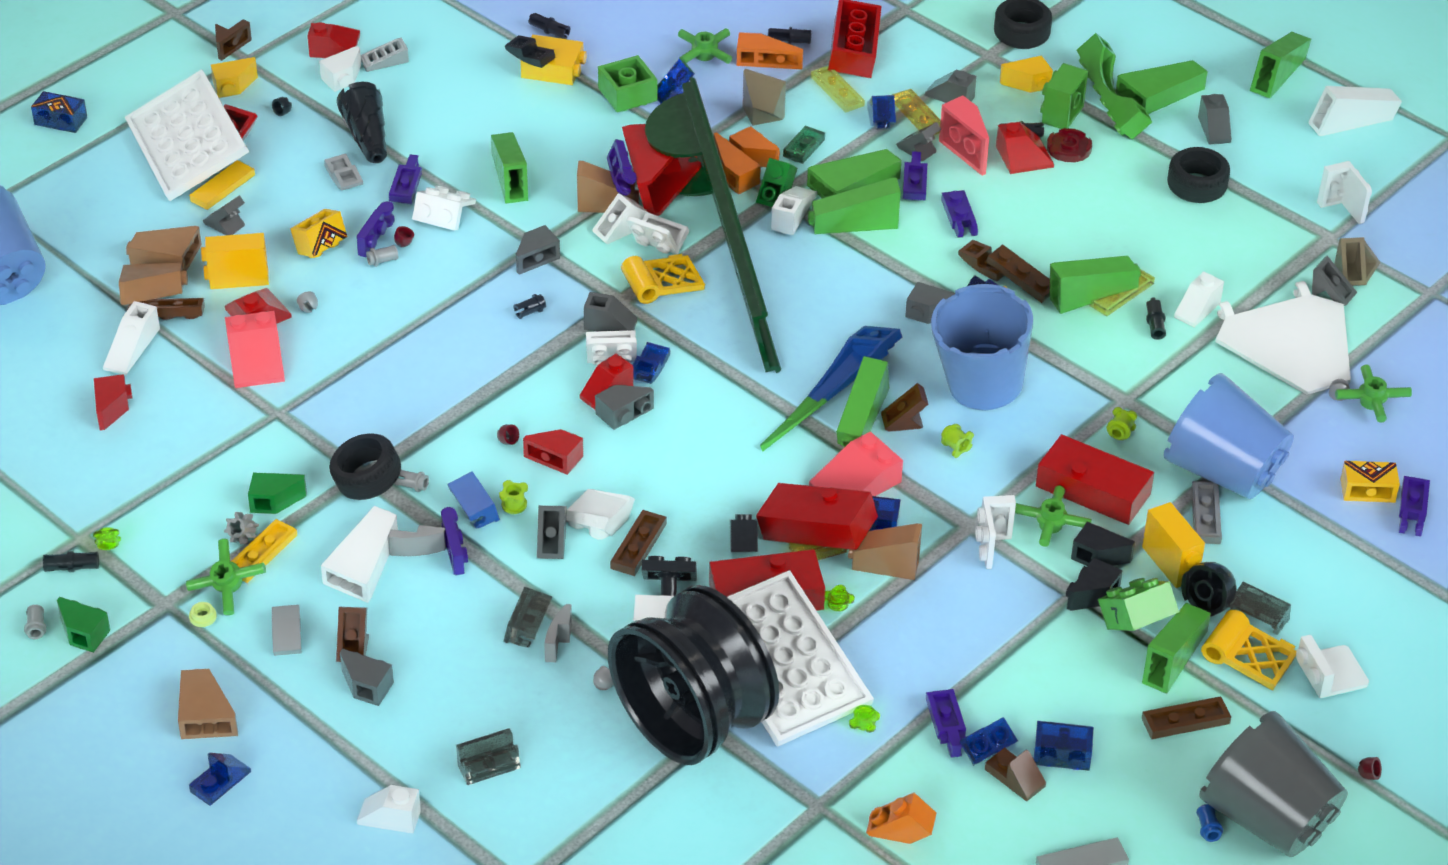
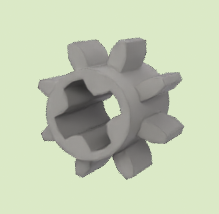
(241, 527)

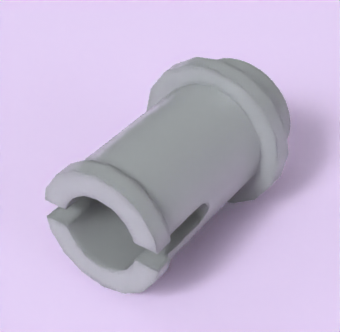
(381, 255)
(418, 481)
(35, 625)

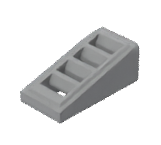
(386, 55)

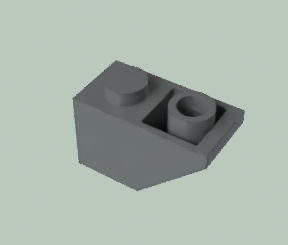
(607, 313)
(623, 404)
(366, 677)

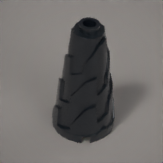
(364, 117)

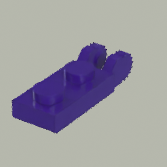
(620, 168)
(959, 212)
(375, 227)
(1413, 503)
(454, 540)

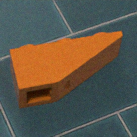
(740, 170)

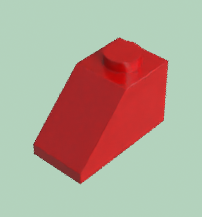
(607, 374)
(111, 399)
(554, 449)

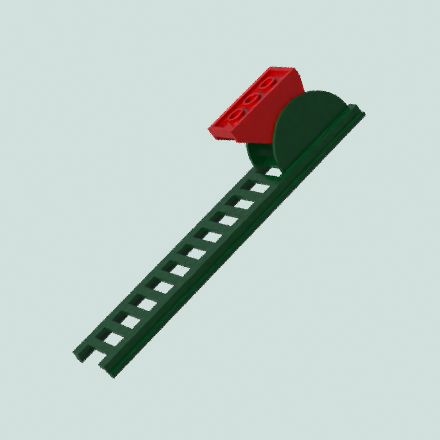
(680, 157)

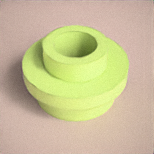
(202, 614)

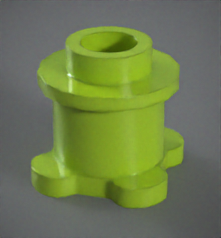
(1122, 424)
(957, 439)
(513, 497)

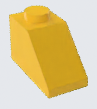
(1026, 74)
(233, 76)

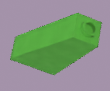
(1278, 63)
(1162, 85)
(510, 167)
(853, 172)
(858, 209)
(1080, 281)
(864, 400)
(1174, 647)

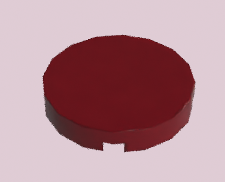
(1069, 145)

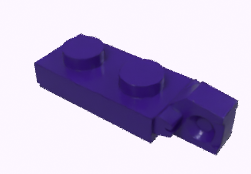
(915, 178)
(406, 181)
(947, 719)

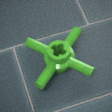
(705, 46)
(1373, 393)
(1051, 515)
(226, 576)

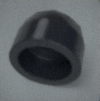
(280, 102)

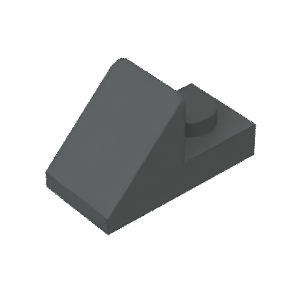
(920, 141)
(226, 218)
(1330, 279)

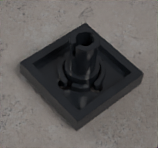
(669, 572)

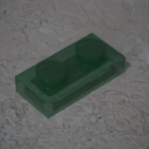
(804, 144)

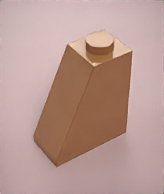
(597, 189)
(165, 246)
(151, 281)
(889, 552)
(203, 707)

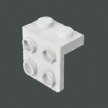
(1345, 185)
(441, 207)
(658, 232)
(607, 343)
(996, 523)
(1330, 669)

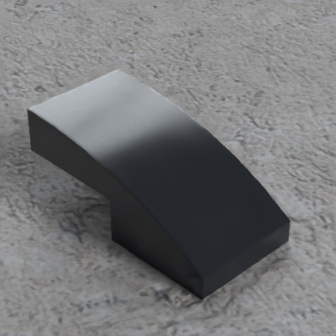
(528, 51)

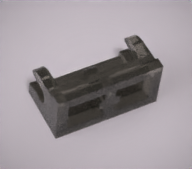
(1261, 606)
(527, 617)
(488, 756)

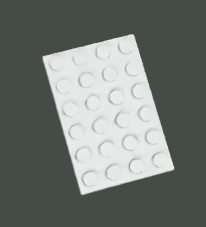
(186, 135)
(810, 666)

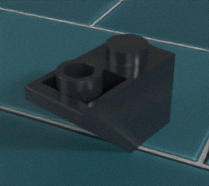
(743, 534)
(1103, 545)
(1092, 585)

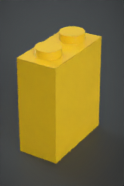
(564, 67)
(235, 261)
(1172, 542)

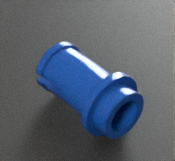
(1210, 828)

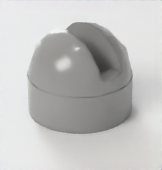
(311, 300)
(1337, 384)
(602, 678)

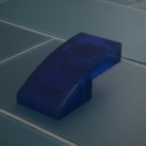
(650, 363)

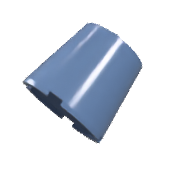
(20, 256)
(983, 344)
(1229, 439)

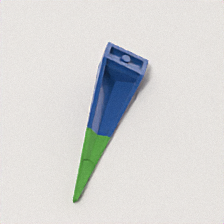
(867, 342)

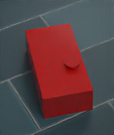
(855, 38)
(1095, 479)
(817, 516)
(741, 573)

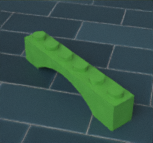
(1099, 60)

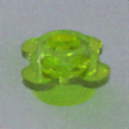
(107, 538)
(839, 598)
(864, 718)

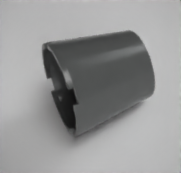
(1275, 786)

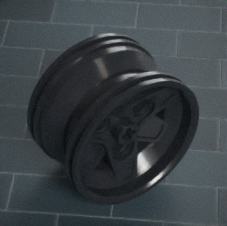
(693, 674)

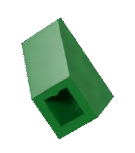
(776, 180)
(275, 491)
(83, 624)

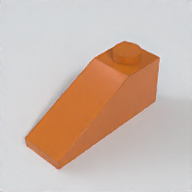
(765, 51)

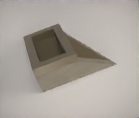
(1356, 260)

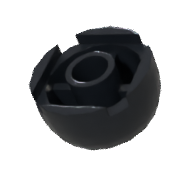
(1209, 587)

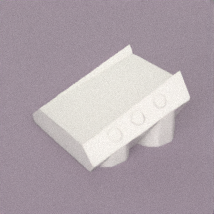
(600, 512)

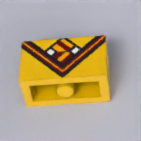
(318, 233)
(1369, 481)

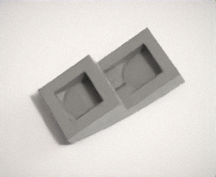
(343, 172)
(423, 542)
(286, 630)
(558, 632)

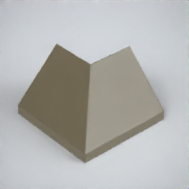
(763, 97)

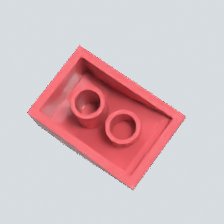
(965, 132)
(254, 349)
(862, 466)

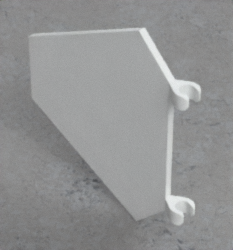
(1293, 339)

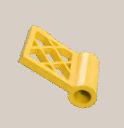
(648, 282)
(1233, 634)

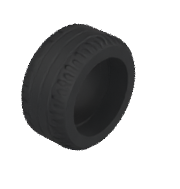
(1026, 35)
(1197, 188)
(373, 480)

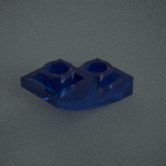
(988, 741)

